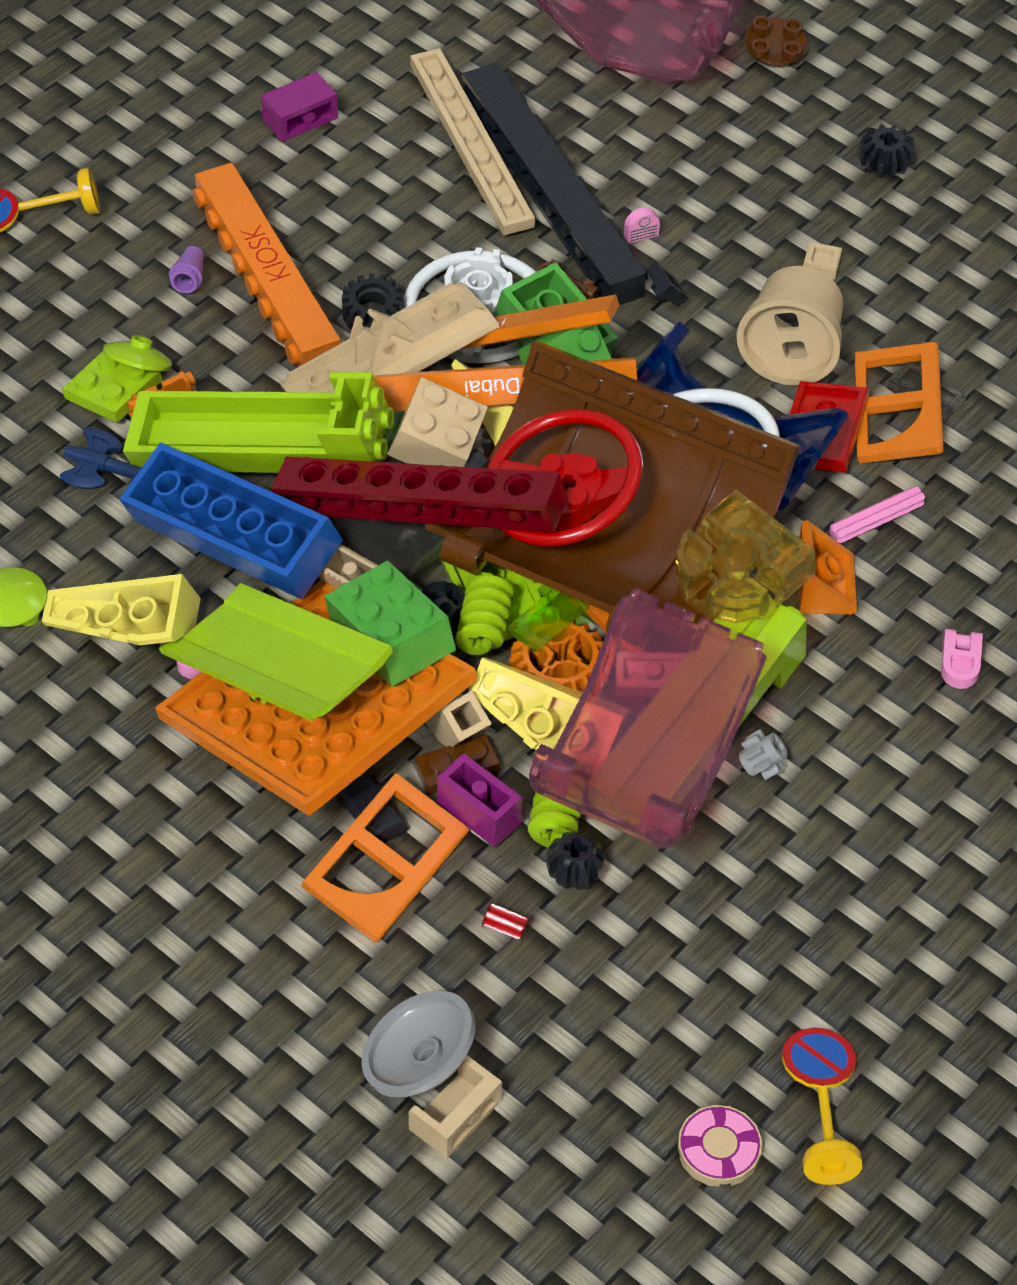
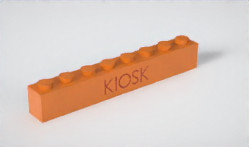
(264, 264)

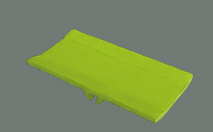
(280, 653)

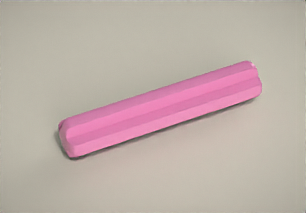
(877, 514)

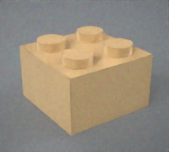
(437, 427)

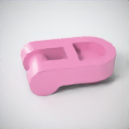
(961, 667)

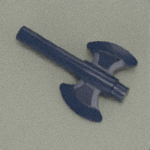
(95, 459)

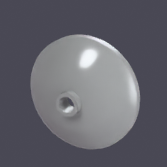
(418, 1044)

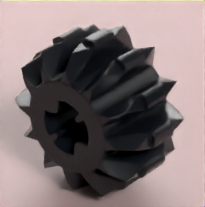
(886, 151)

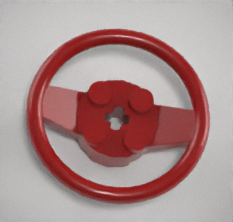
(586, 485)

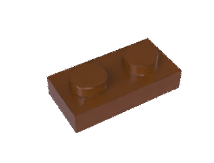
(433, 763)

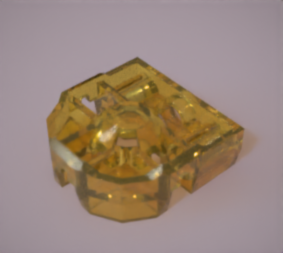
(741, 544)

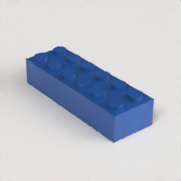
(231, 520)

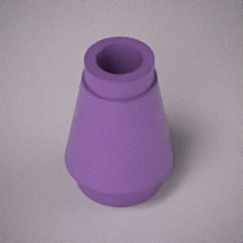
(187, 270)

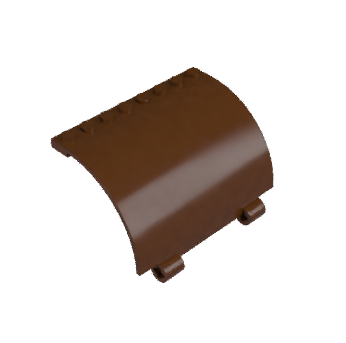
(688, 468)

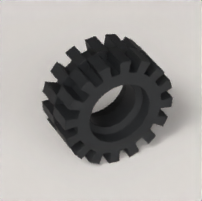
(369, 291)

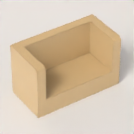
(457, 1108)

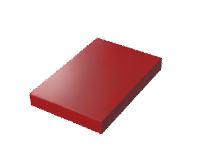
(822, 396)

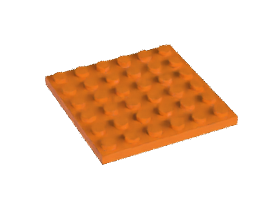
(319, 757)

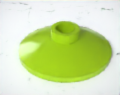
(138, 354)

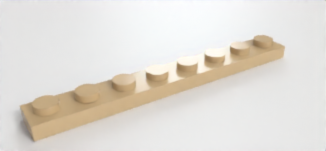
(472, 142)

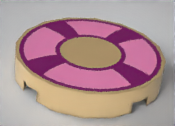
(719, 1145)

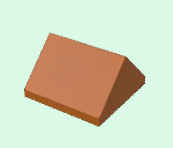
(833, 585)

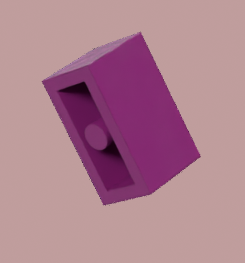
(299, 106)
(479, 800)

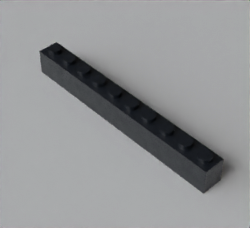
(554, 185)

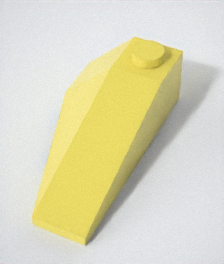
(126, 611)
(525, 702)

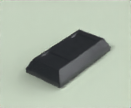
(359, 795)

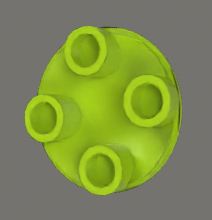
(21, 597)

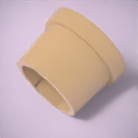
(789, 352)

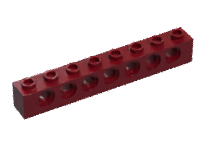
(424, 493)

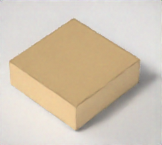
(823, 258)

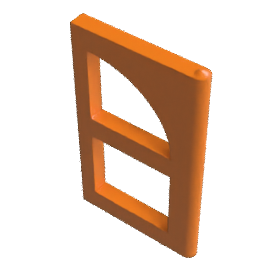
(926, 433)
(378, 911)

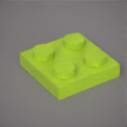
(108, 385)

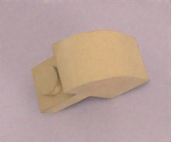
(458, 720)

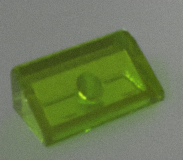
(546, 619)

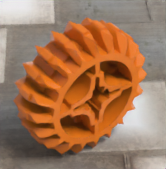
(560, 657)

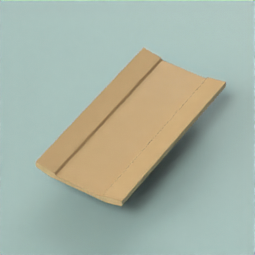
(400, 341)

